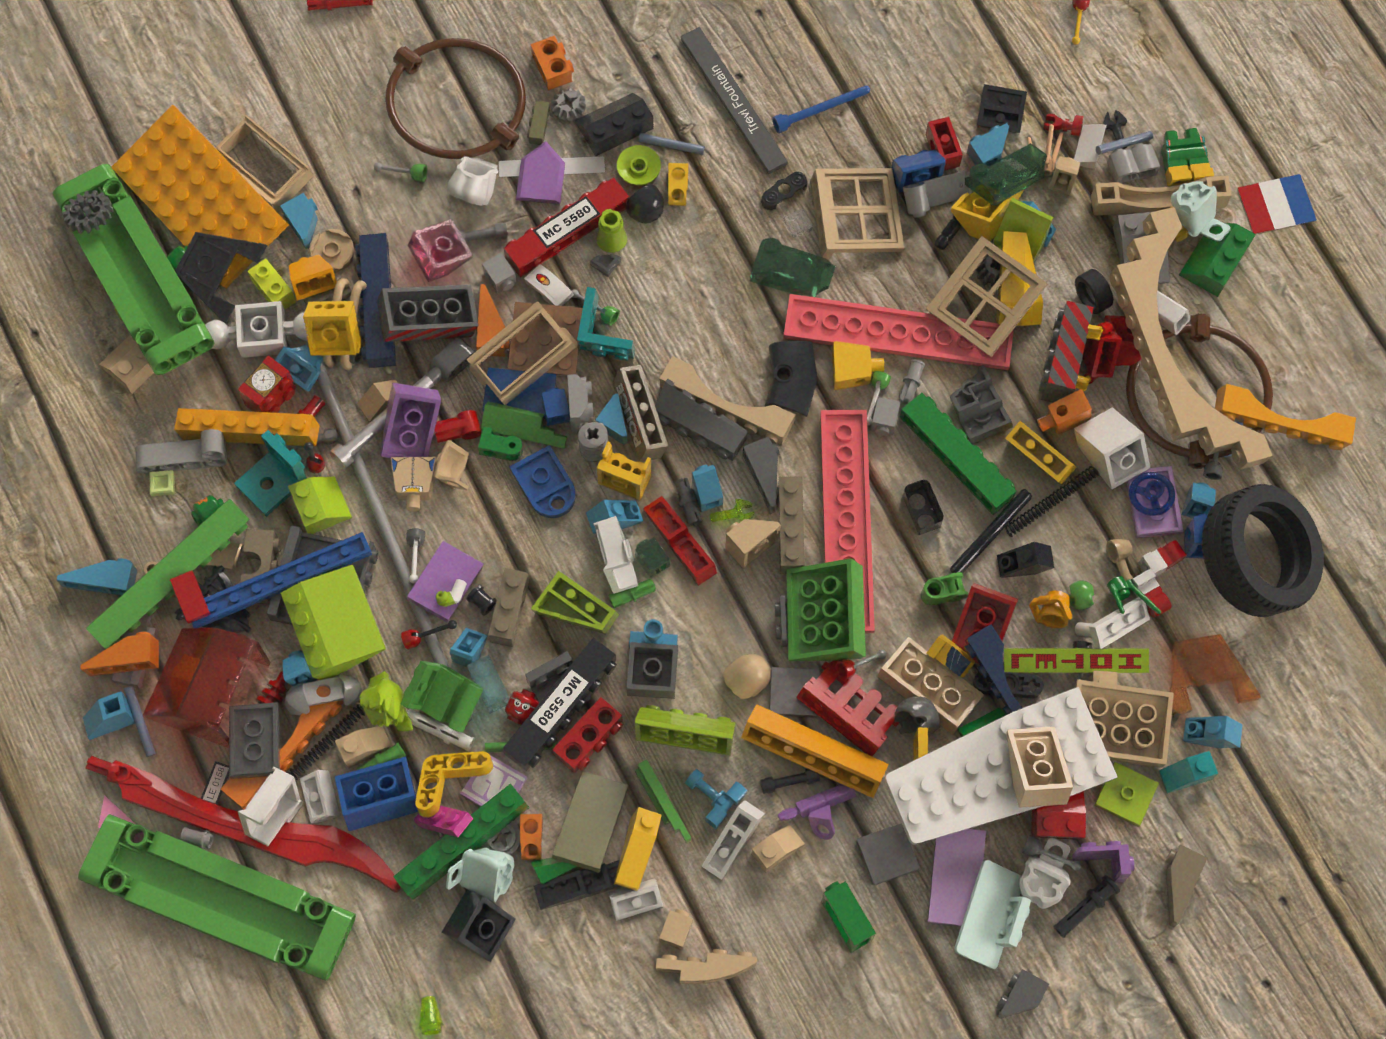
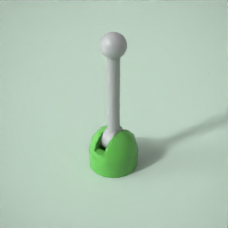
(418, 171)
(608, 314)

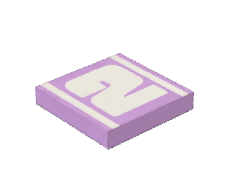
(483, 788)

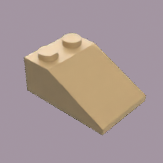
(1038, 767)

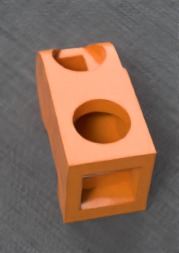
(531, 836)

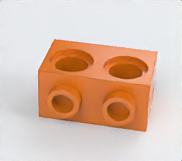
(548, 63)

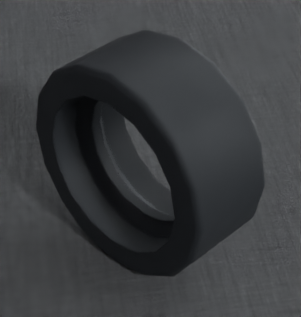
(1094, 290)

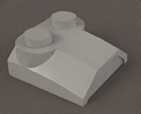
(578, 401)

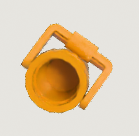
(1055, 609)

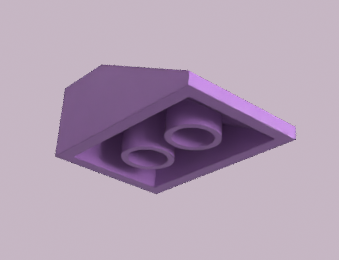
(410, 421)

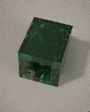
(651, 557)

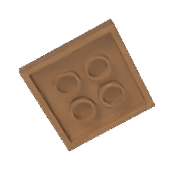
(540, 338)

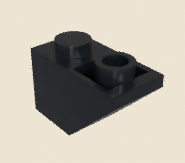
(1025, 560)

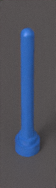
(782, 122)

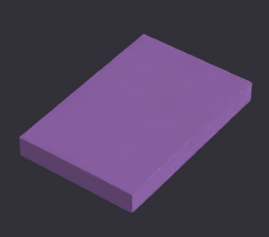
(440, 575)

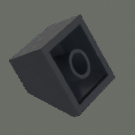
(478, 925)

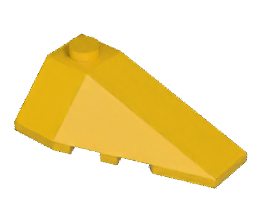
(980, 216)
(1013, 288)

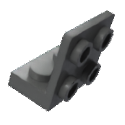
(546, 676)

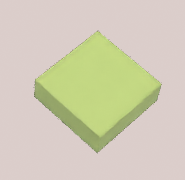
(162, 483)

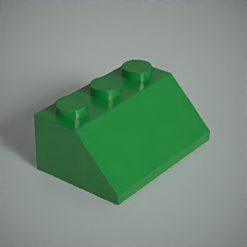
(1215, 261)

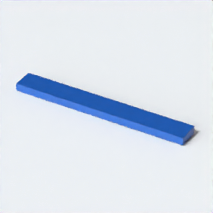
(283, 577)

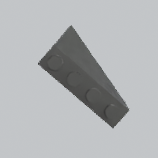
(699, 422)

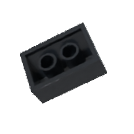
(615, 123)

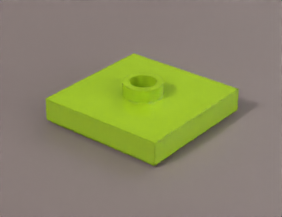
(1127, 795)

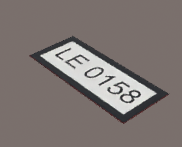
(216, 780)

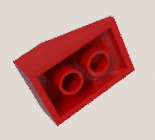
(982, 609)
(1061, 821)

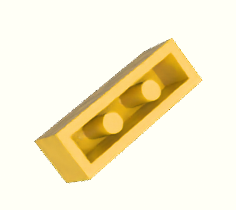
(1040, 452)

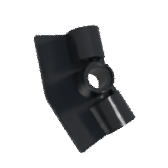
(798, 363)

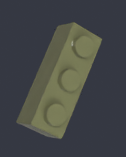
(538, 122)

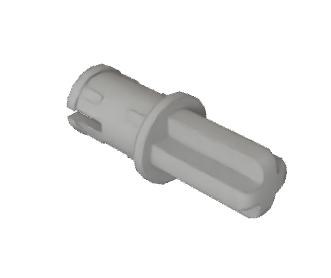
(911, 381)

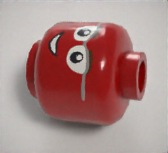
(521, 706)

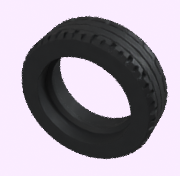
(1297, 542)

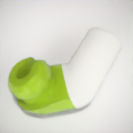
(452, 597)

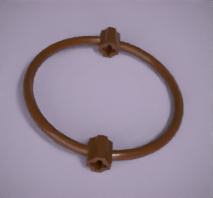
(410, 62)
(1199, 332)

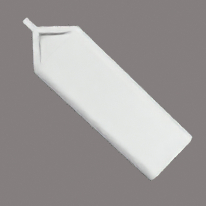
(1171, 314)

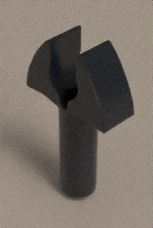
(1116, 128)

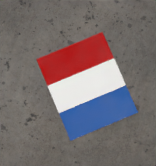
(1277, 204)

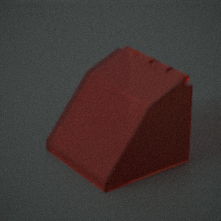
(199, 679)

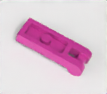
(445, 821)

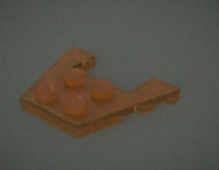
(1206, 662)

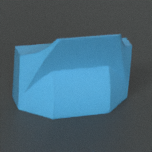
(301, 365)

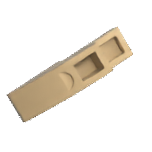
(718, 966)

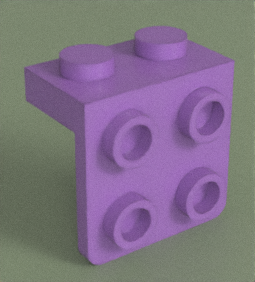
(1121, 862)

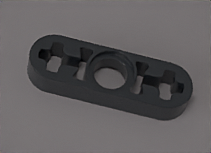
(1025, 691)

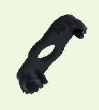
(773, 197)

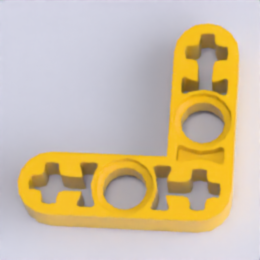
(439, 767)

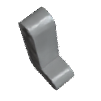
(183, 455)

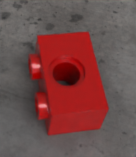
(944, 140)

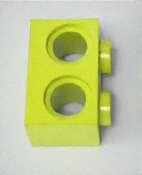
(271, 284)

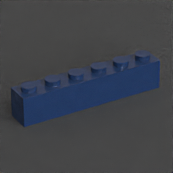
(375, 272)

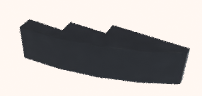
(576, 886)

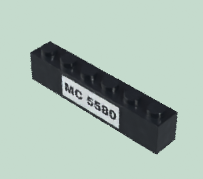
(559, 705)

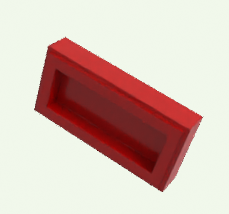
(190, 596)

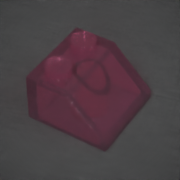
(439, 249)

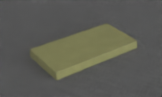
(590, 821)

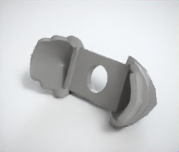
(304, 695)

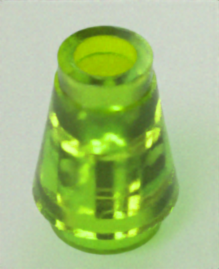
(430, 1017)

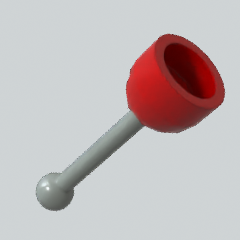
(846, 668)

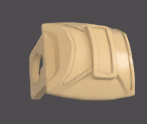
(451, 465)

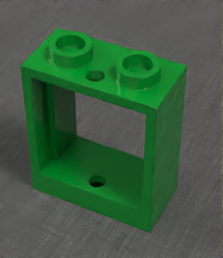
(847, 916)

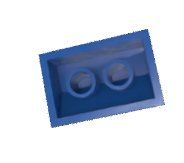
(376, 794)

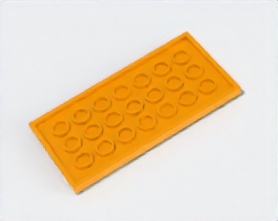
(196, 188)

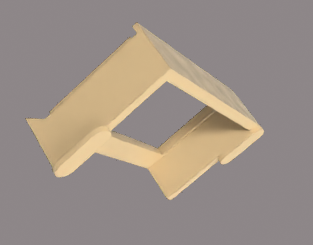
(290, 188)
(534, 371)

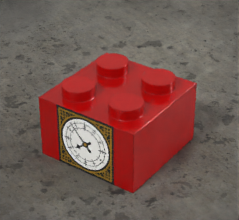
(267, 387)

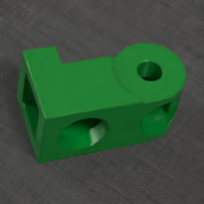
(499, 447)

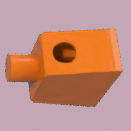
(1066, 413)

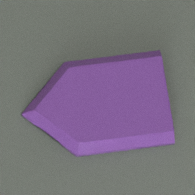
(541, 176)

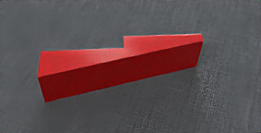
(680, 540)

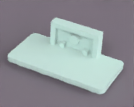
(992, 916)

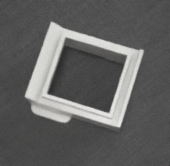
(616, 555)
(271, 807)

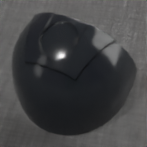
(646, 204)

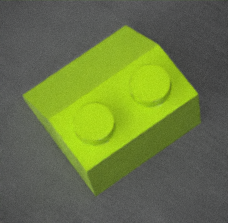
(319, 503)

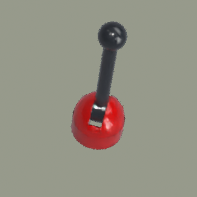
(313, 459)
(412, 638)

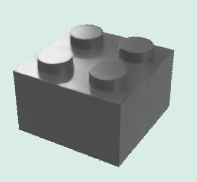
(652, 670)

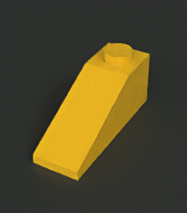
(637, 848)

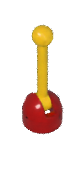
(1080, 6)

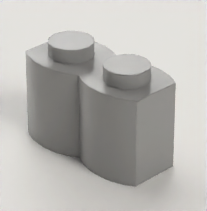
(1133, 163)

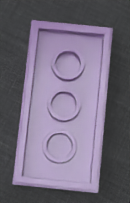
(954, 875)

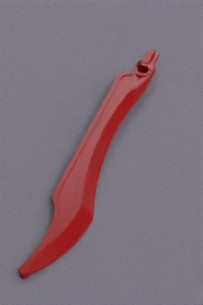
(294, 841)

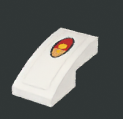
(549, 286)

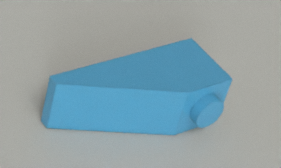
(103, 577)

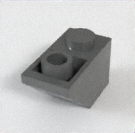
(1024, 994)

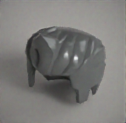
(916, 713)

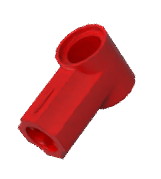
(462, 426)

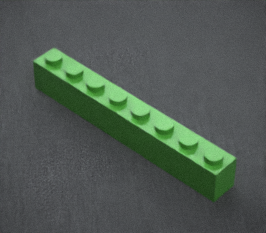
(156, 583)

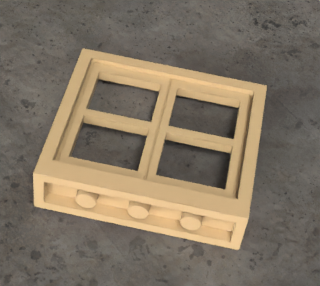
(826, 211)
(961, 278)

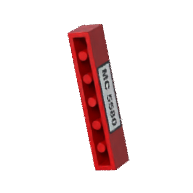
(565, 227)

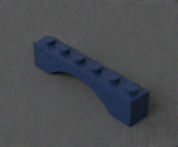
(988, 651)

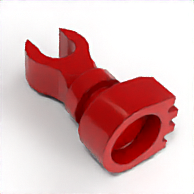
(1075, 126)

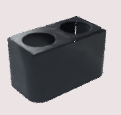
(923, 488)

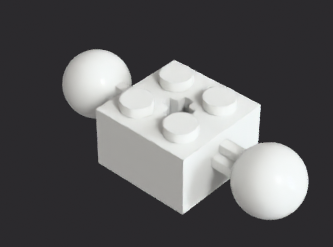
(248, 332)

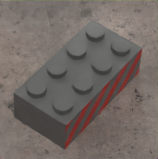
(427, 312)
(1065, 351)

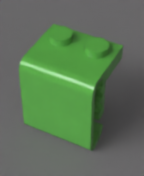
(442, 694)

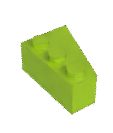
(574, 605)

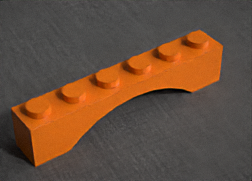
(310, 724)

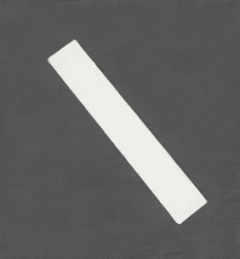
(572, 166)

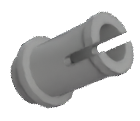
(197, 838)

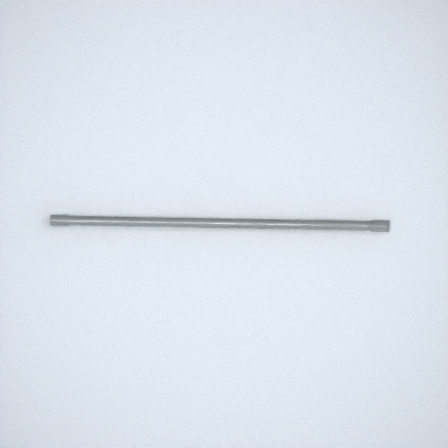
(379, 515)

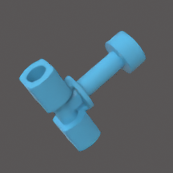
(653, 634)
(721, 801)

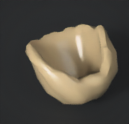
(747, 675)

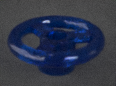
(1156, 485)

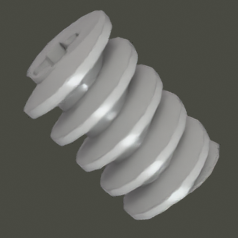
(592, 441)

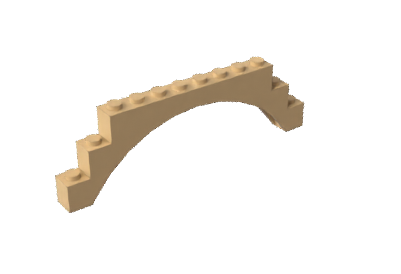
(1181, 405)

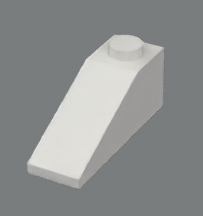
(733, 839)

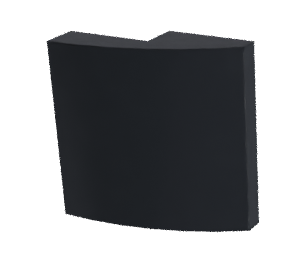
(1000, 107)

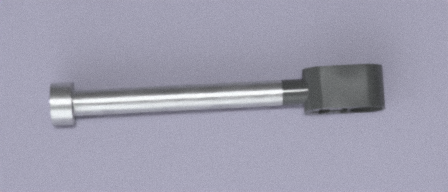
(444, 366)

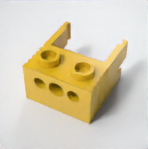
(332, 328)
(623, 474)

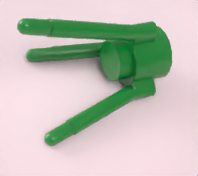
(1120, 591)

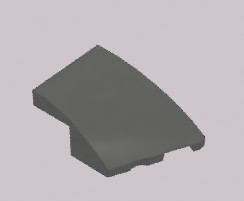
(980, 408)

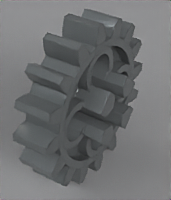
(100, 207)

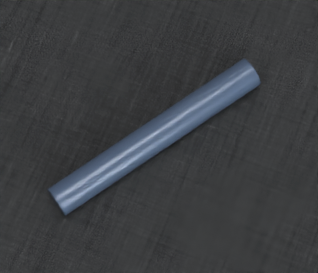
(1121, 143)
(673, 144)
(139, 721)

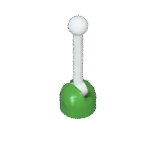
(879, 381)

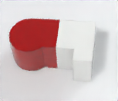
(1163, 558)
(1151, 589)

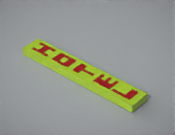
(1076, 660)

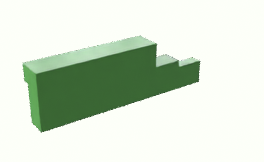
(520, 423)
(660, 799)

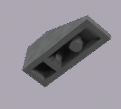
(763, 463)

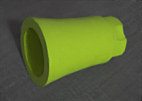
(611, 232)

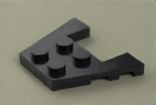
(207, 263)

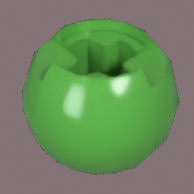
(1081, 595)

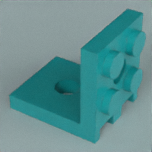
(600, 344)
(279, 466)

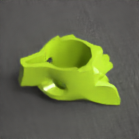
(382, 703)

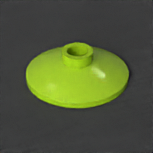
(635, 157)

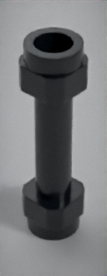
(769, 784)

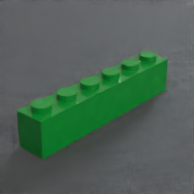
(957, 453)
(449, 850)

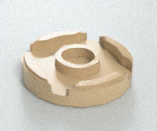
(334, 247)

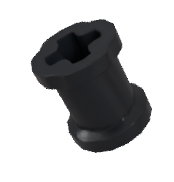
(481, 600)

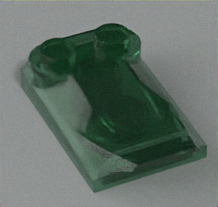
(1007, 175)
(791, 269)

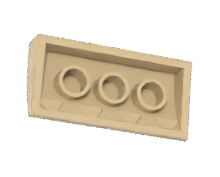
(917, 674)

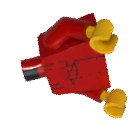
(1099, 353)

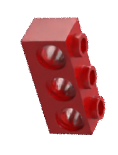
(588, 723)

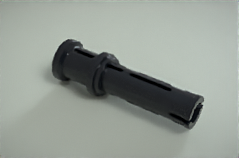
(1094, 899)

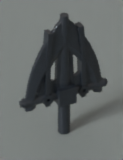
(215, 583)

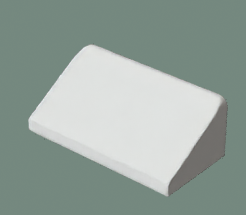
(1090, 137)
(319, 796)
(631, 902)

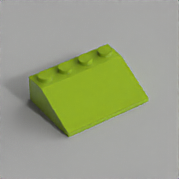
(333, 622)
(684, 730)

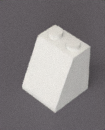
(1113, 447)

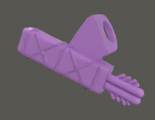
(818, 809)

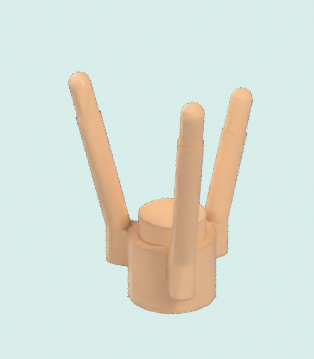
(1050, 162)

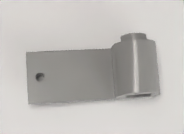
(933, 192)

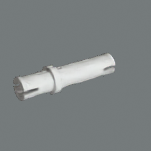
(464, 741)

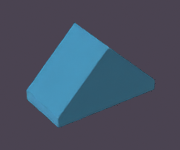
(613, 420)
(468, 647)

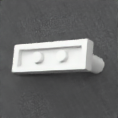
(1115, 624)

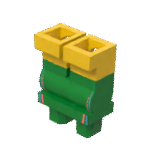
(1185, 158)

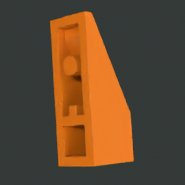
(489, 322)
(127, 655)

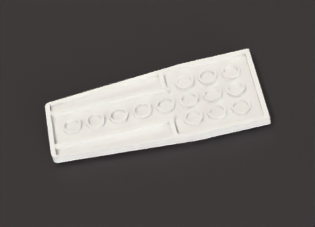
(972, 776)

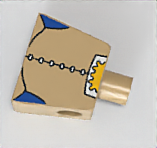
(413, 479)

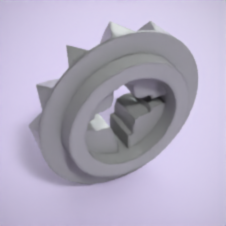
(564, 111)
(512, 840)

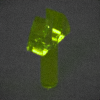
(733, 513)

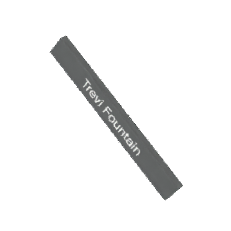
(734, 100)

